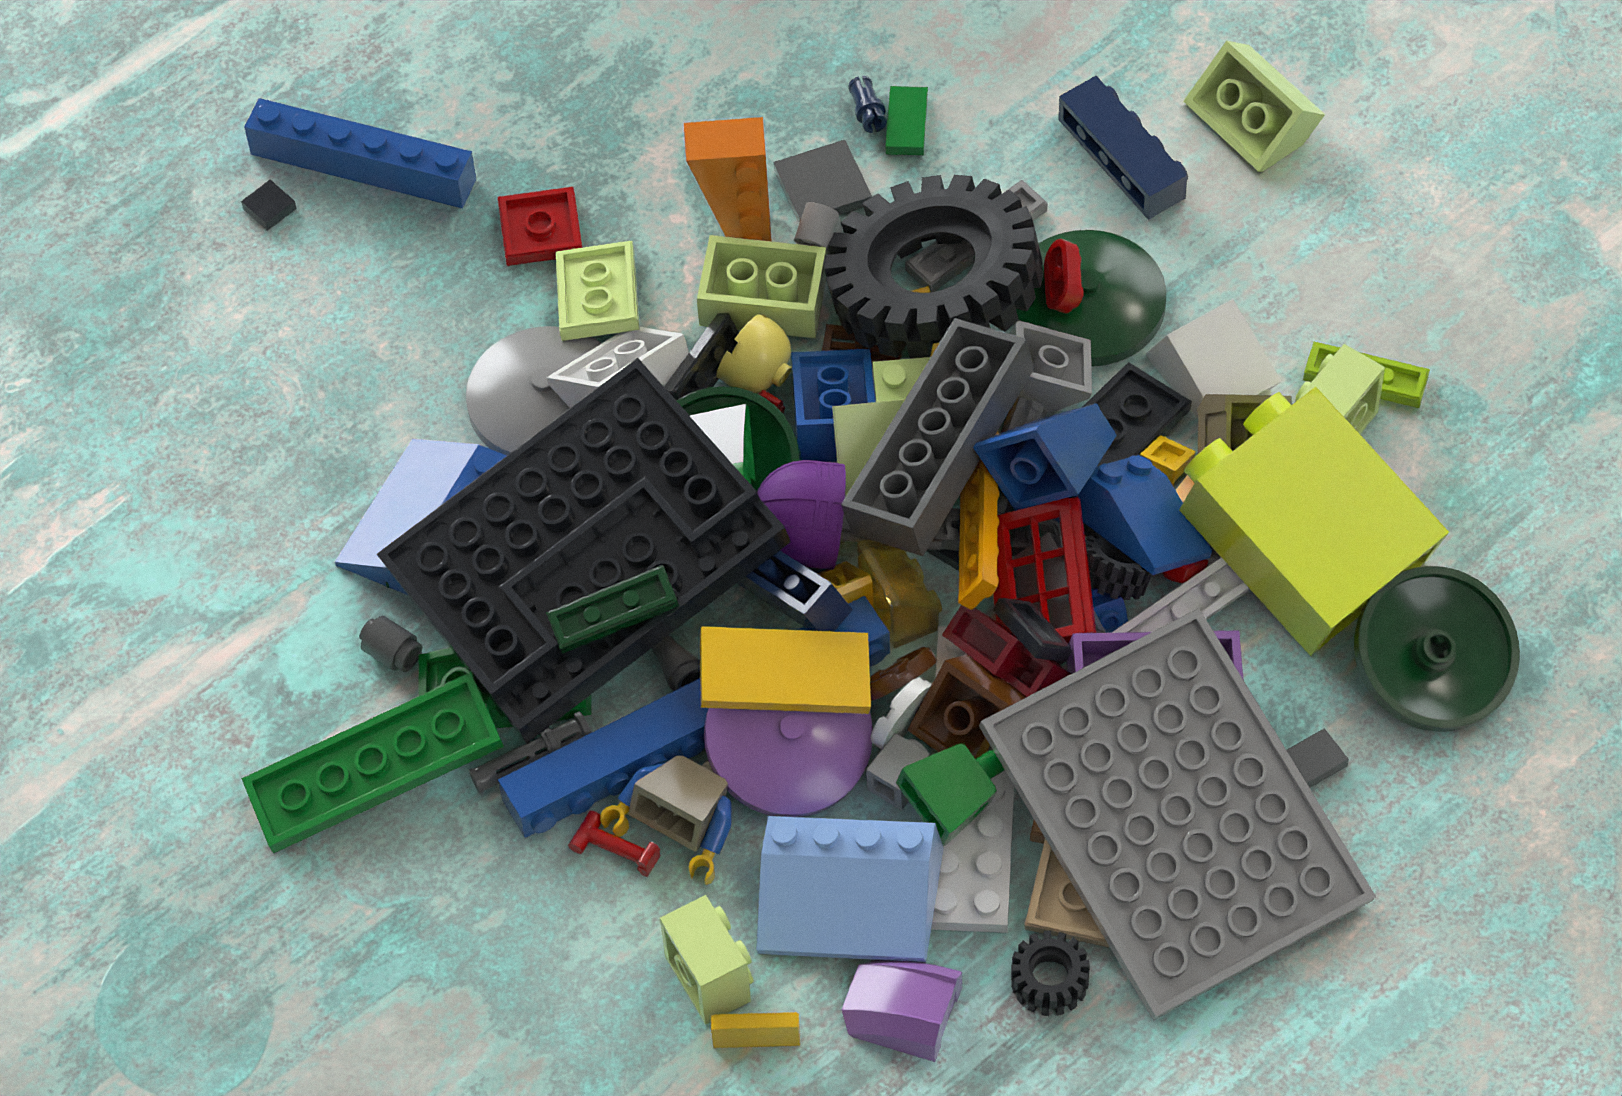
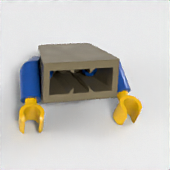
(680, 802)

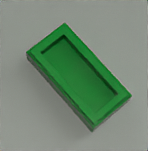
(906, 120)

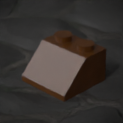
(958, 703)

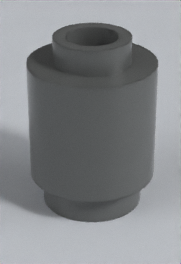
(390, 644)

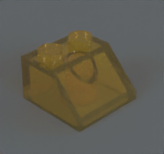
(899, 592)

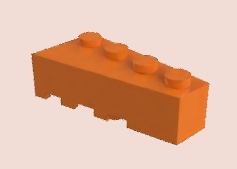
(732, 173)

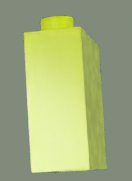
(1308, 515)

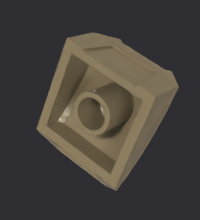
(1224, 417)

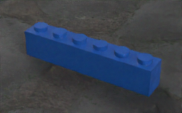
(360, 153)

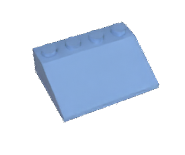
(848, 888)

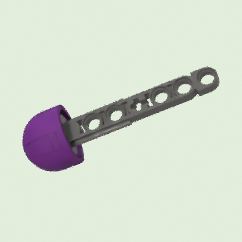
(808, 503)

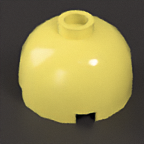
(758, 357)

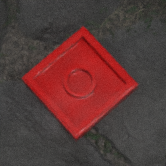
(539, 225)

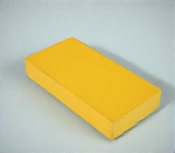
(755, 1030)

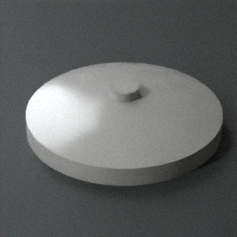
(510, 390)

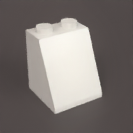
(1214, 357)

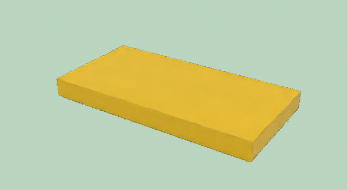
(784, 670)

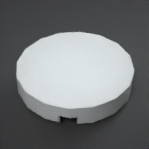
(903, 711)

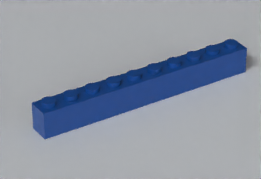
(609, 757)

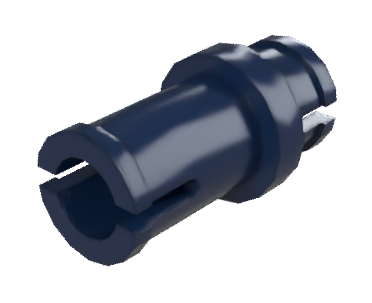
(868, 107)

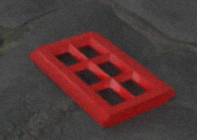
(1075, 561)

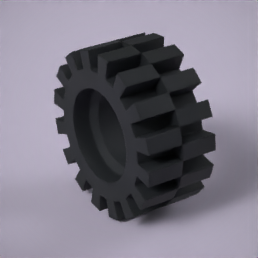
(1114, 571)
(1056, 951)

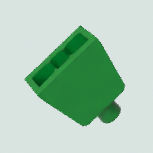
(950, 788)

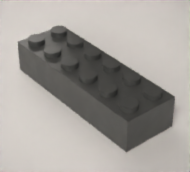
(931, 440)

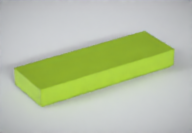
(1401, 381)

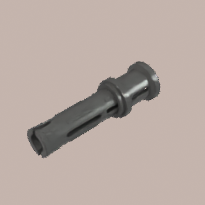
(550, 739)

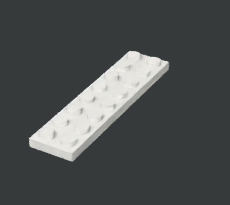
(978, 860)

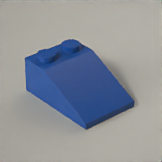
(826, 381)
(1140, 515)

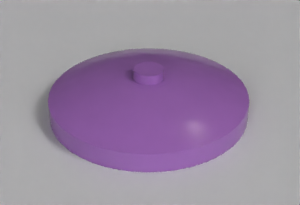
(788, 758)

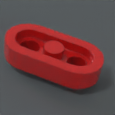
(1063, 276)

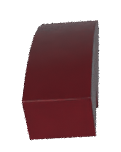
(1001, 651)

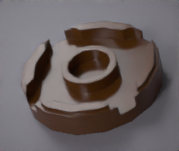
(901, 672)

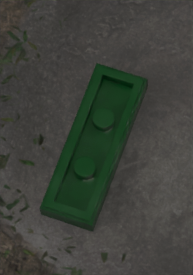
(612, 609)

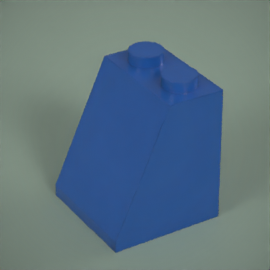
(1047, 456)

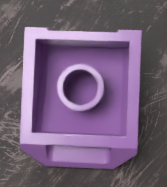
(902, 1005)

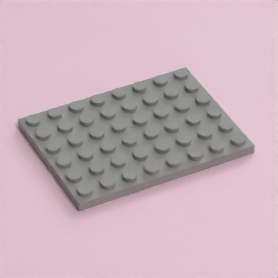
(1176, 813)

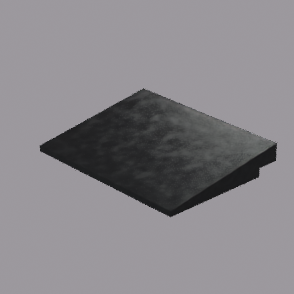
(571, 512)

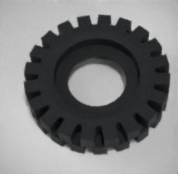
(892, 317)

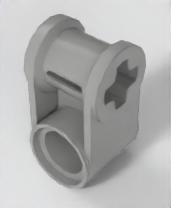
(818, 225)

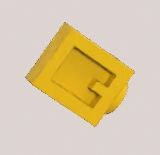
(1169, 457)

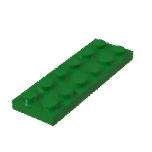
(372, 762)

